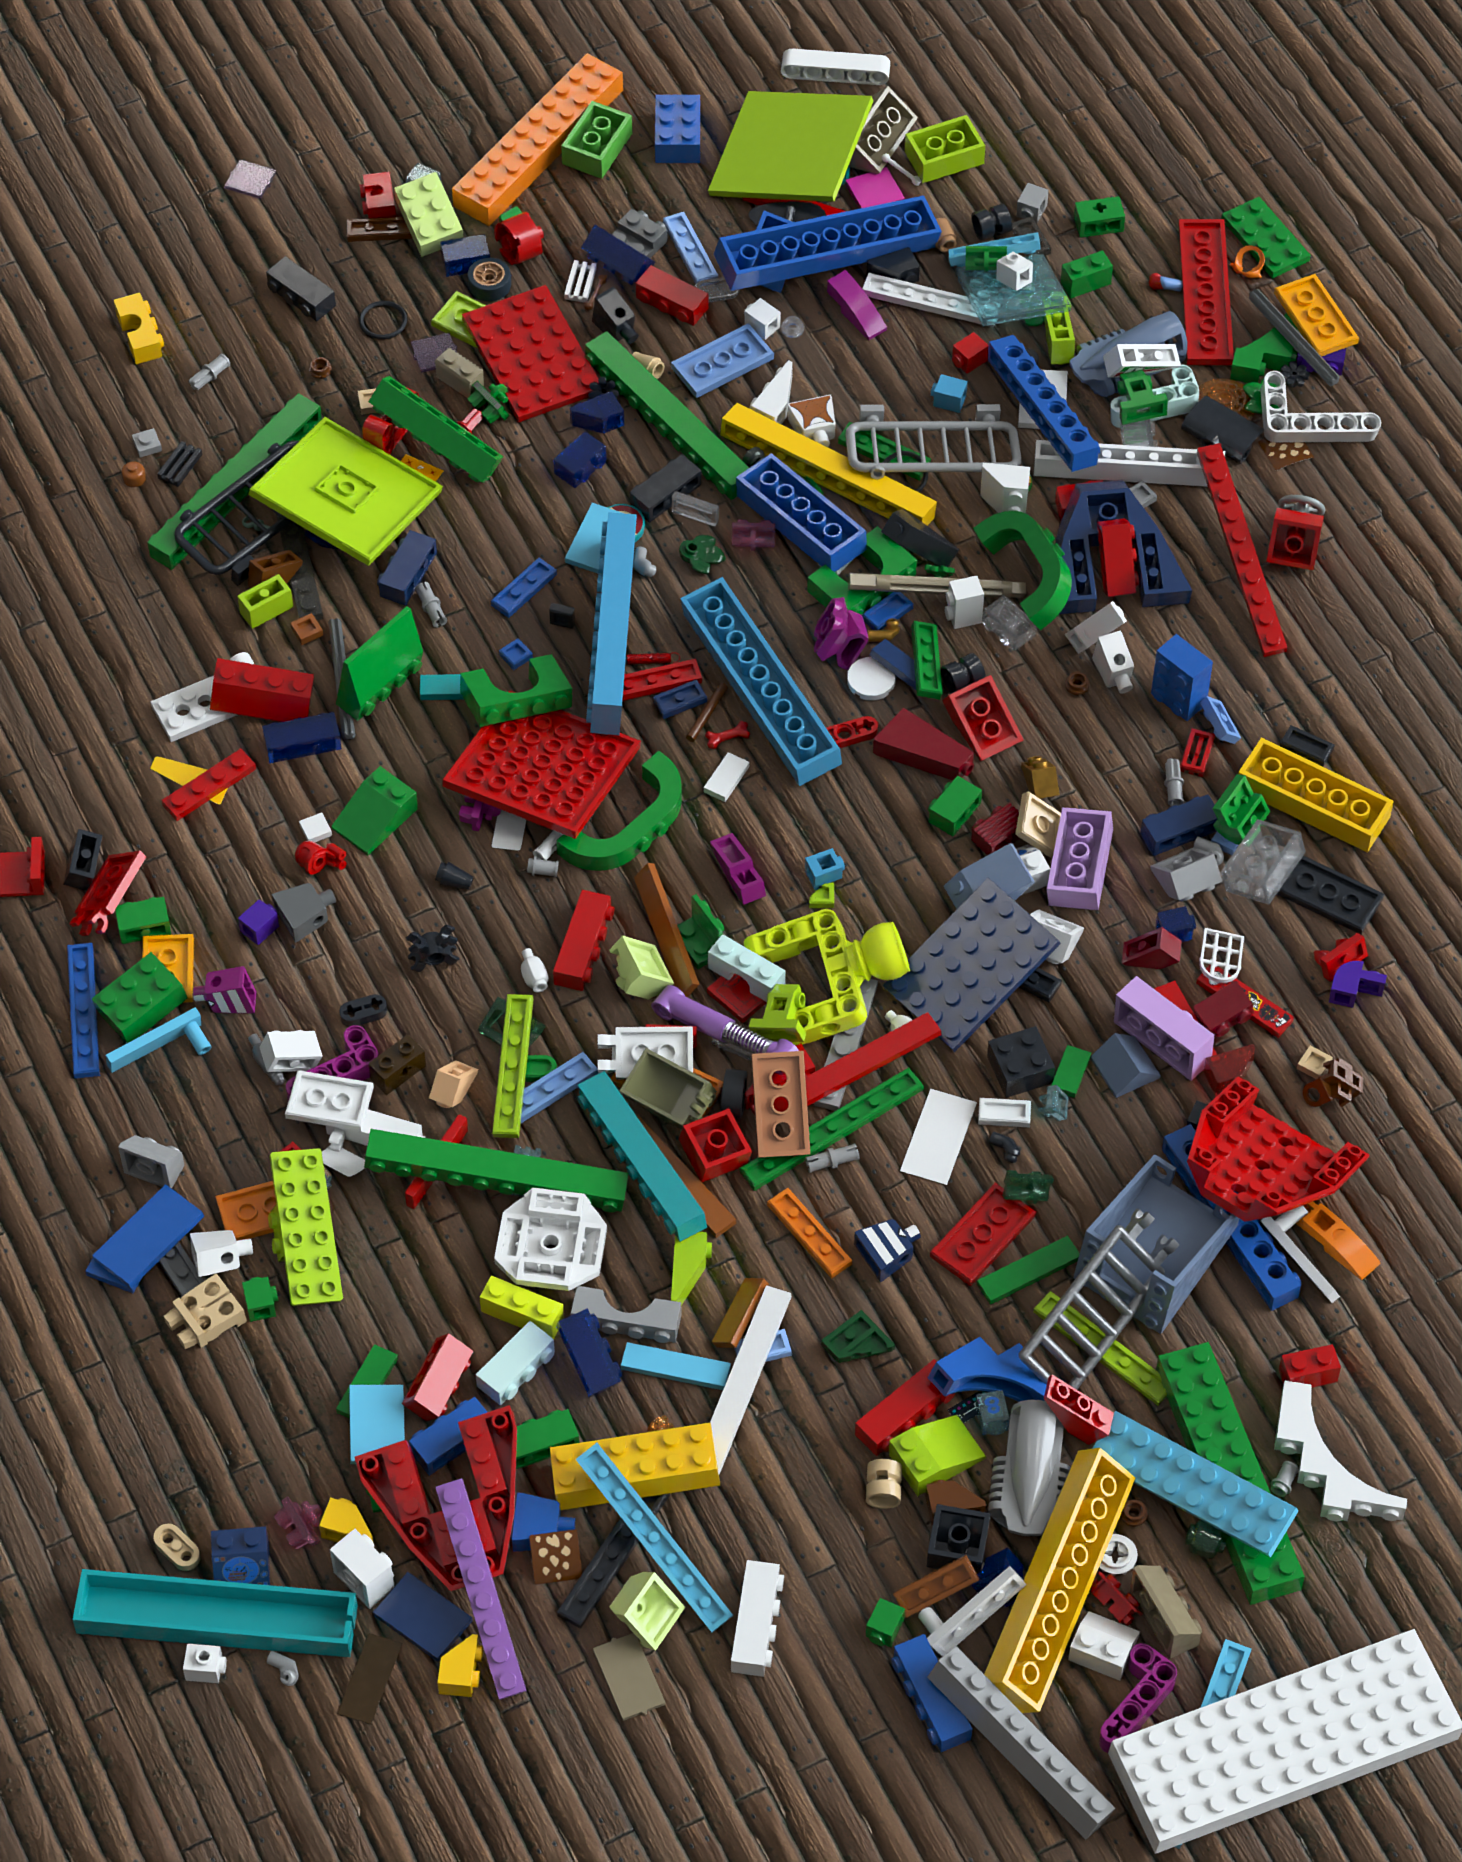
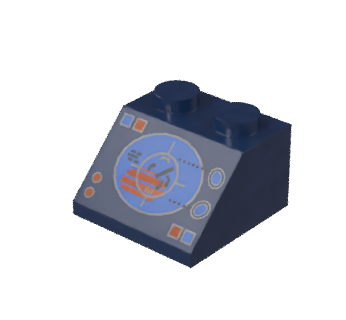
(241, 1555)

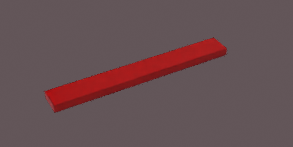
(866, 1059)

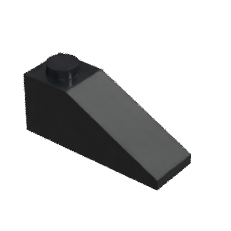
(919, 538)

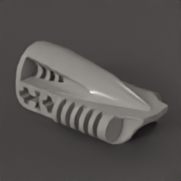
(1030, 1474)

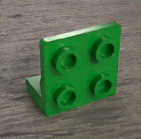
(700, 932)

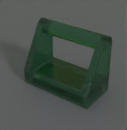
(495, 1012)

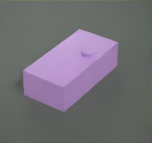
(1080, 858)
(1163, 1028)

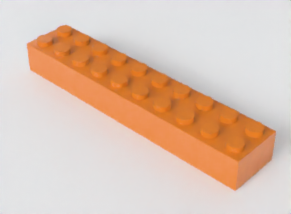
(534, 141)

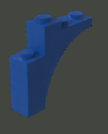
(981, 1369)

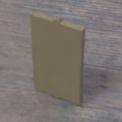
(629, 1676)

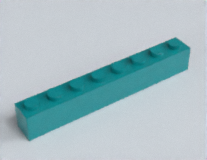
(642, 1156)

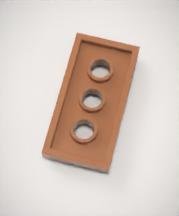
(768, 1117)

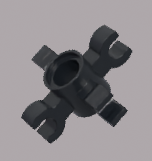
(432, 948)

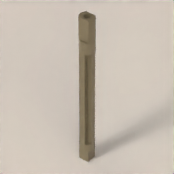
(929, 585)

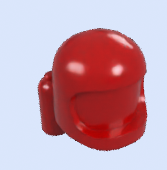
(315, 857)

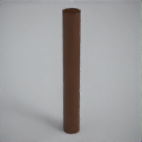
(706, 712)

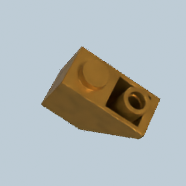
(1040, 777)

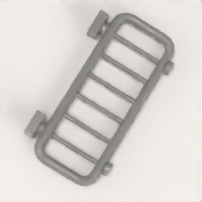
(872, 418)

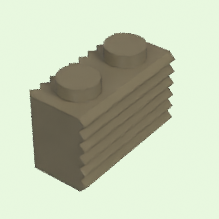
(458, 372)

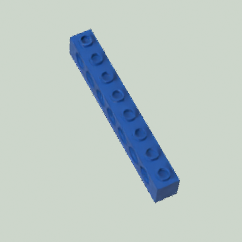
(1043, 403)
(1273, 1291)

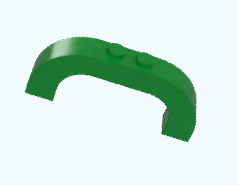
(1056, 582)
(637, 836)

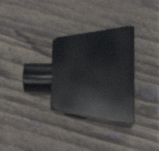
(614, 316)

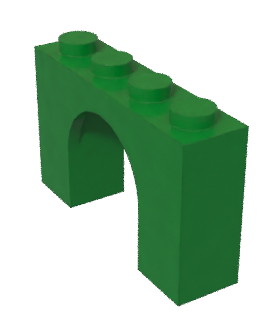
(883, 554)
(494, 706)

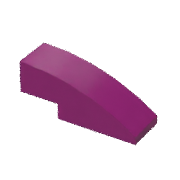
(856, 305)
(738, 868)

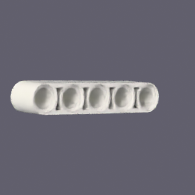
(835, 66)

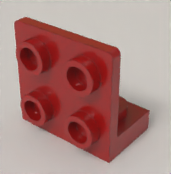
(23, 871)

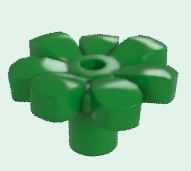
(939, 572)

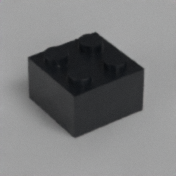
(1020, 1061)

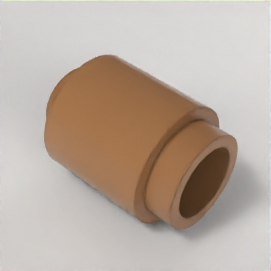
(947, 238)

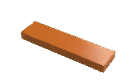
(809, 1233)

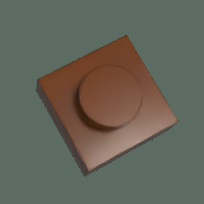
(306, 629)

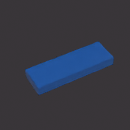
(523, 587)

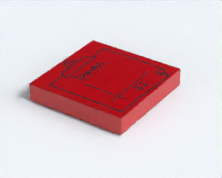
(735, 997)

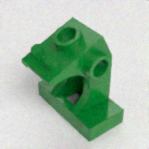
(1138, 391)

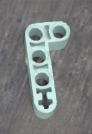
(1181, 395)

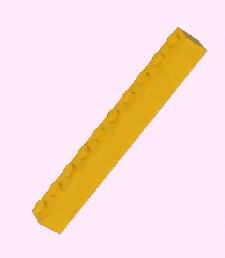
(823, 465)

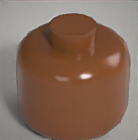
(133, 474)

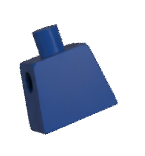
(537, 1516)

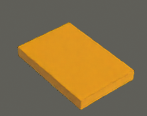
(176, 954)

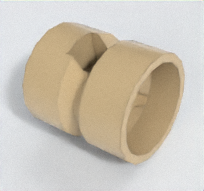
(883, 1483)

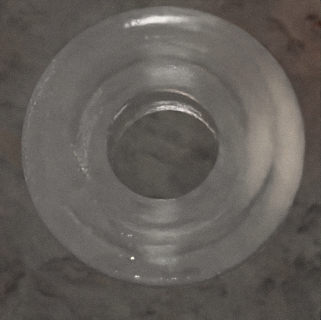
(792, 327)

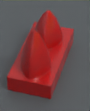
(1346, 950)

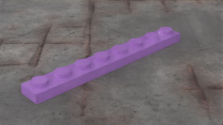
(481, 1589)

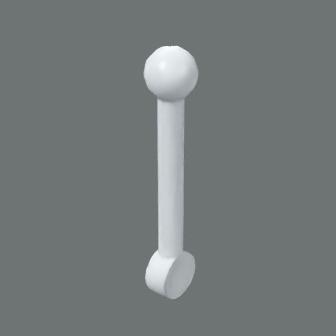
(915, 179)

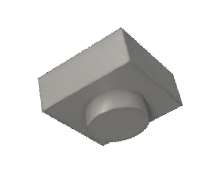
(146, 442)

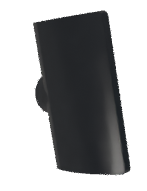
(1219, 424)

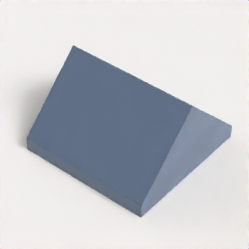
(1124, 1064)

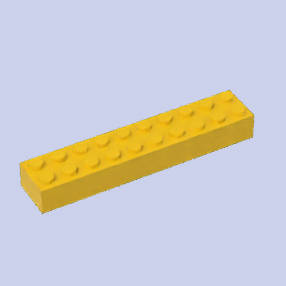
(1059, 1579)

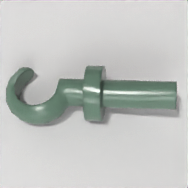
(251, 524)

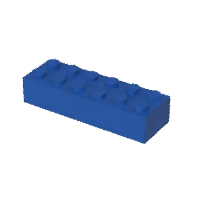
(801, 513)

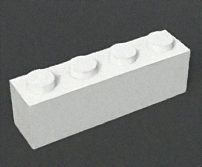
(755, 1618)

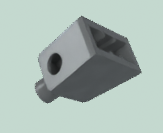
(302, 909)

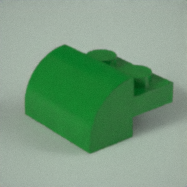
(1238, 810)

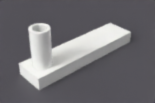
(1278, 1229)
(949, 1634)

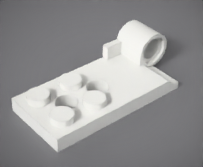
(189, 699)

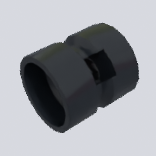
(989, 222)
(964, 673)

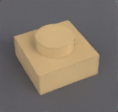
(365, 406)
(1313, 1061)

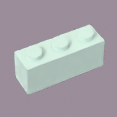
(515, 1363)

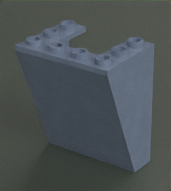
(1177, 1215)

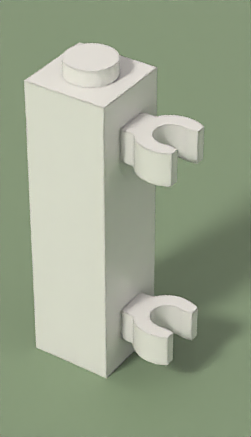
(372, 1120)

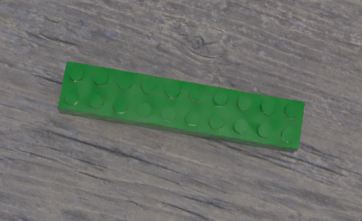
(1217, 1434)

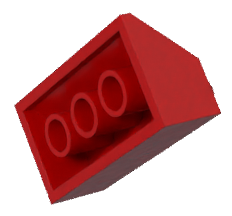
(260, 691)

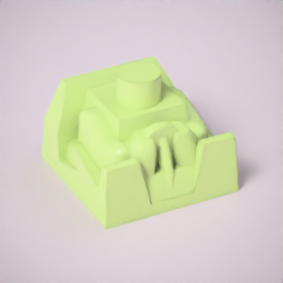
(640, 968)
(647, 1608)

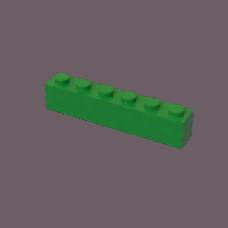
(435, 429)

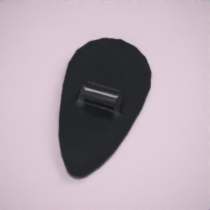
(789, 210)

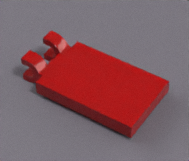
(107, 891)

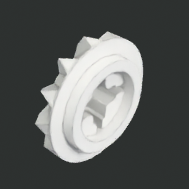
(1126, 1549)

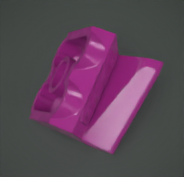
(840, 633)

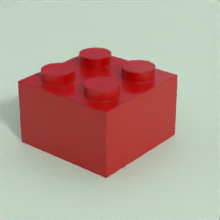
(715, 1145)

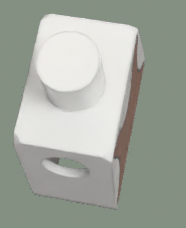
(813, 418)

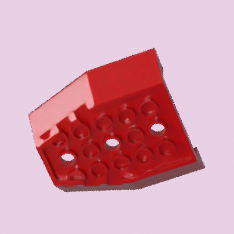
(1240, 1138)

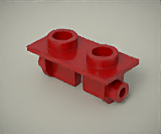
(1123, 1606)

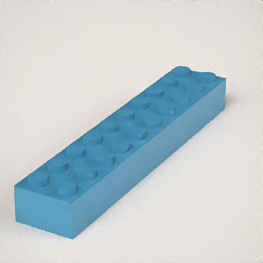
(611, 624)
(761, 681)

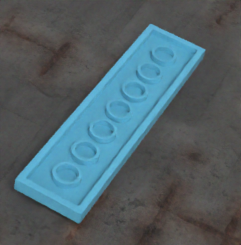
(1198, 1485)

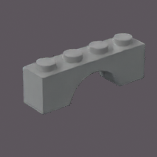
(657, 1321)

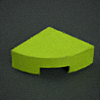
(823, 897)

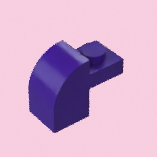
(1350, 979)

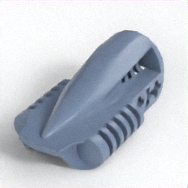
(1089, 362)

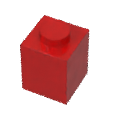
(970, 353)

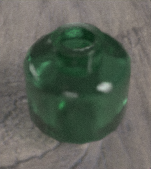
(1205, 1540)

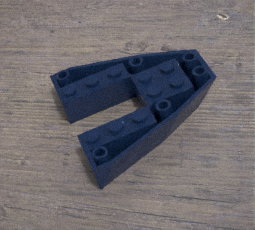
(1158, 571)

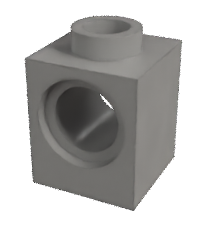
(1032, 202)

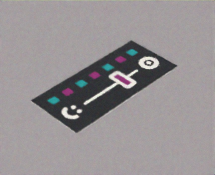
(966, 1408)

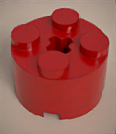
(519, 238)

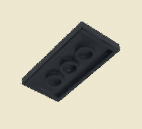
(1331, 894)

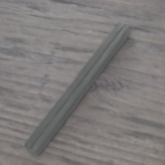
(1294, 337)
(339, 657)

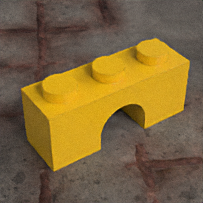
(134, 314)

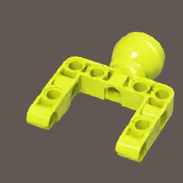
(846, 965)

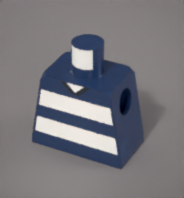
(886, 1246)

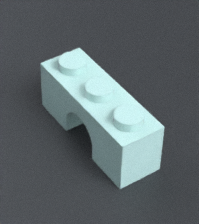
(731, 958)

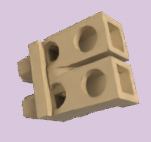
(205, 1313)

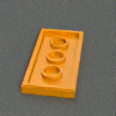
(1316, 315)

